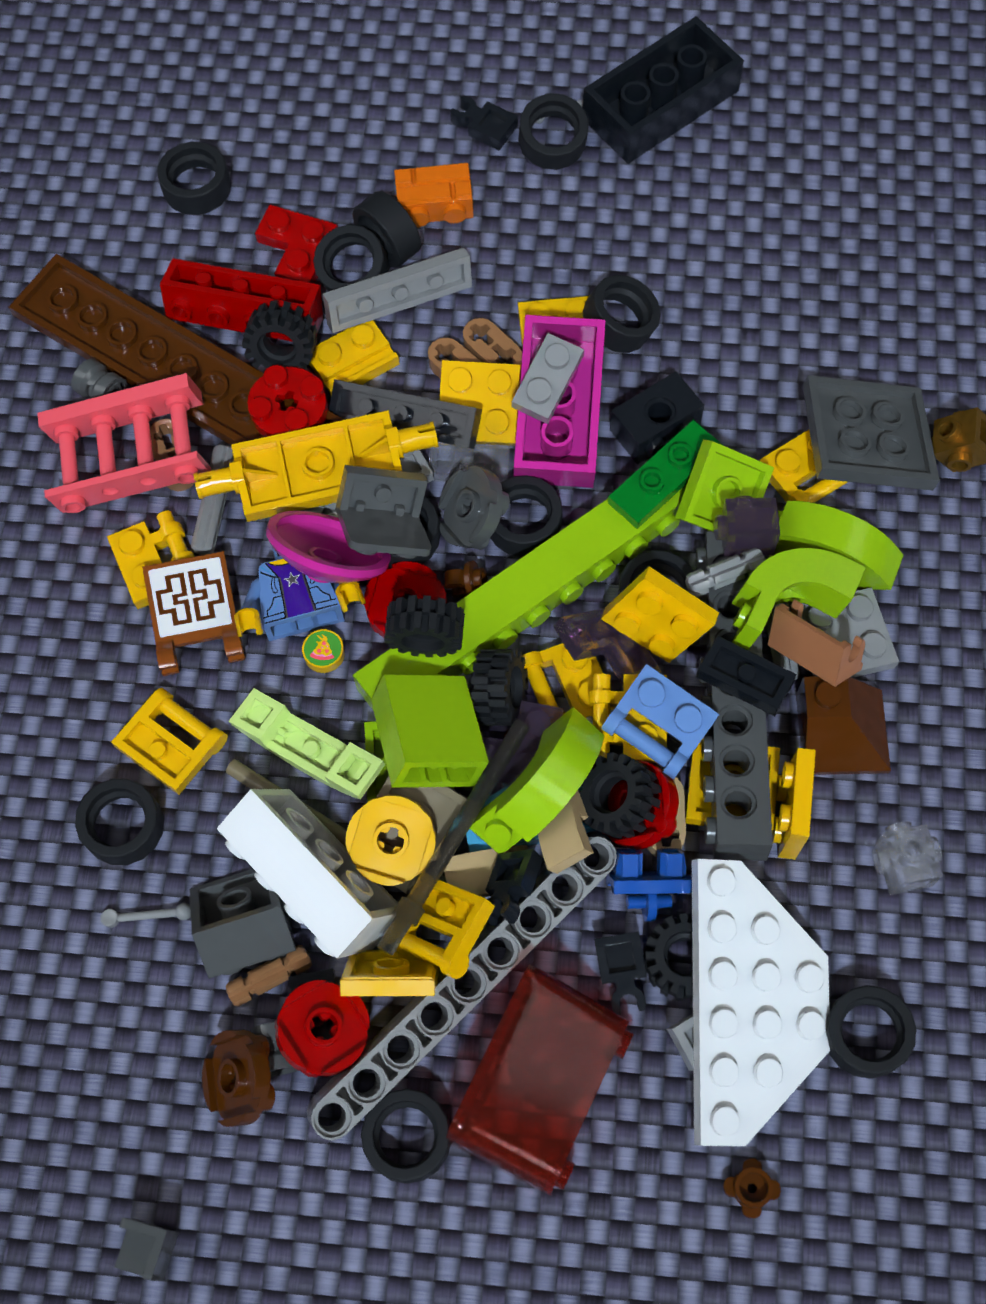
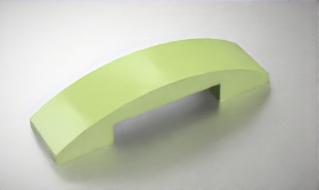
(305, 746)

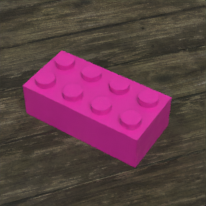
(567, 446)

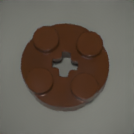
(238, 1077)

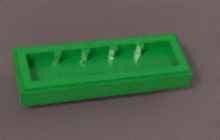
(660, 476)

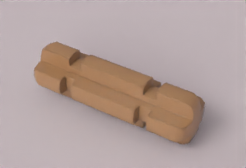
(268, 976)

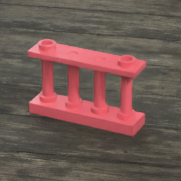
(114, 410)

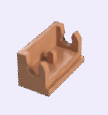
(813, 647)

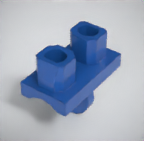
(630, 879)

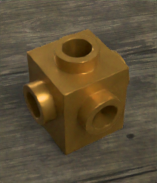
(960, 440)

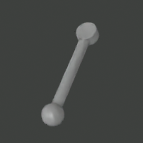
(111, 918)

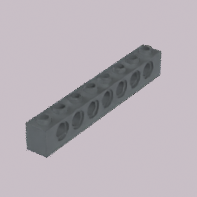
(731, 835)

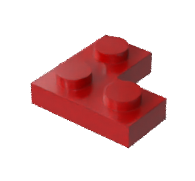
(295, 235)

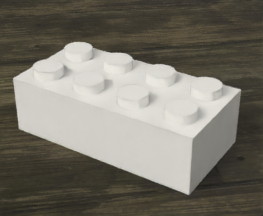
(308, 871)

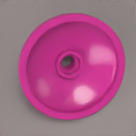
(319, 549)

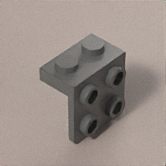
(383, 511)

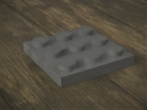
(870, 433)

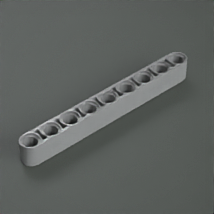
(453, 1005)

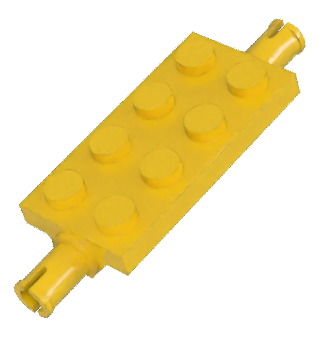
(307, 464)

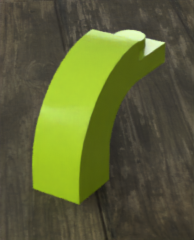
(837, 531)
(802, 574)
(545, 786)

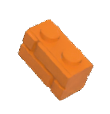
(435, 193)

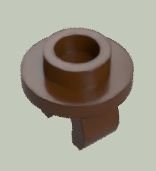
(466, 580)

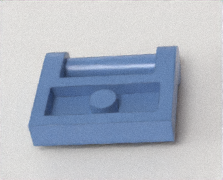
(667, 708)

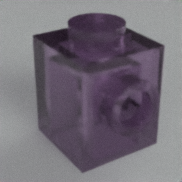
(748, 525)

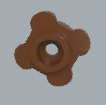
(765, 1188)

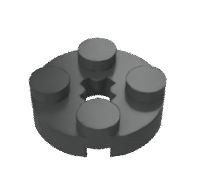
(473, 525)

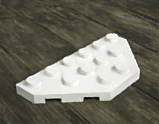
(754, 1003)

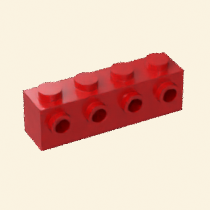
(229, 296)

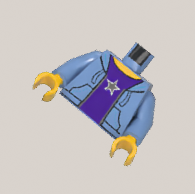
(292, 601)

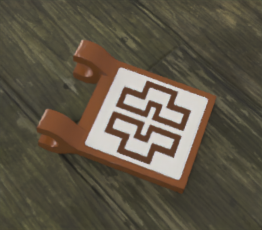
(191, 605)

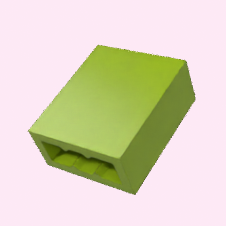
(429, 731)

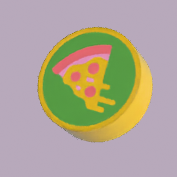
(323, 651)

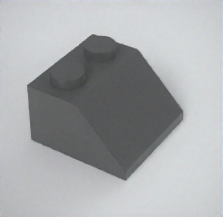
(238, 924)

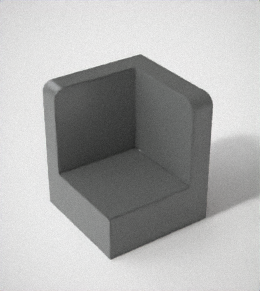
(146, 1249)

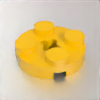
(368, 851)

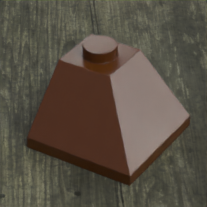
(843, 726)

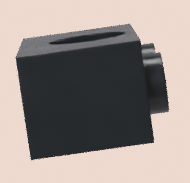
(666, 400)

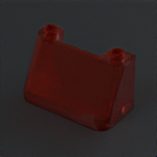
(538, 1081)

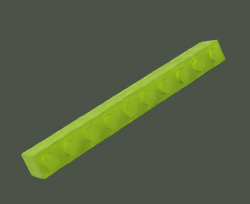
(531, 590)

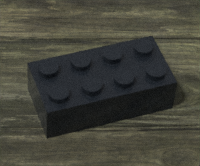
(662, 89)

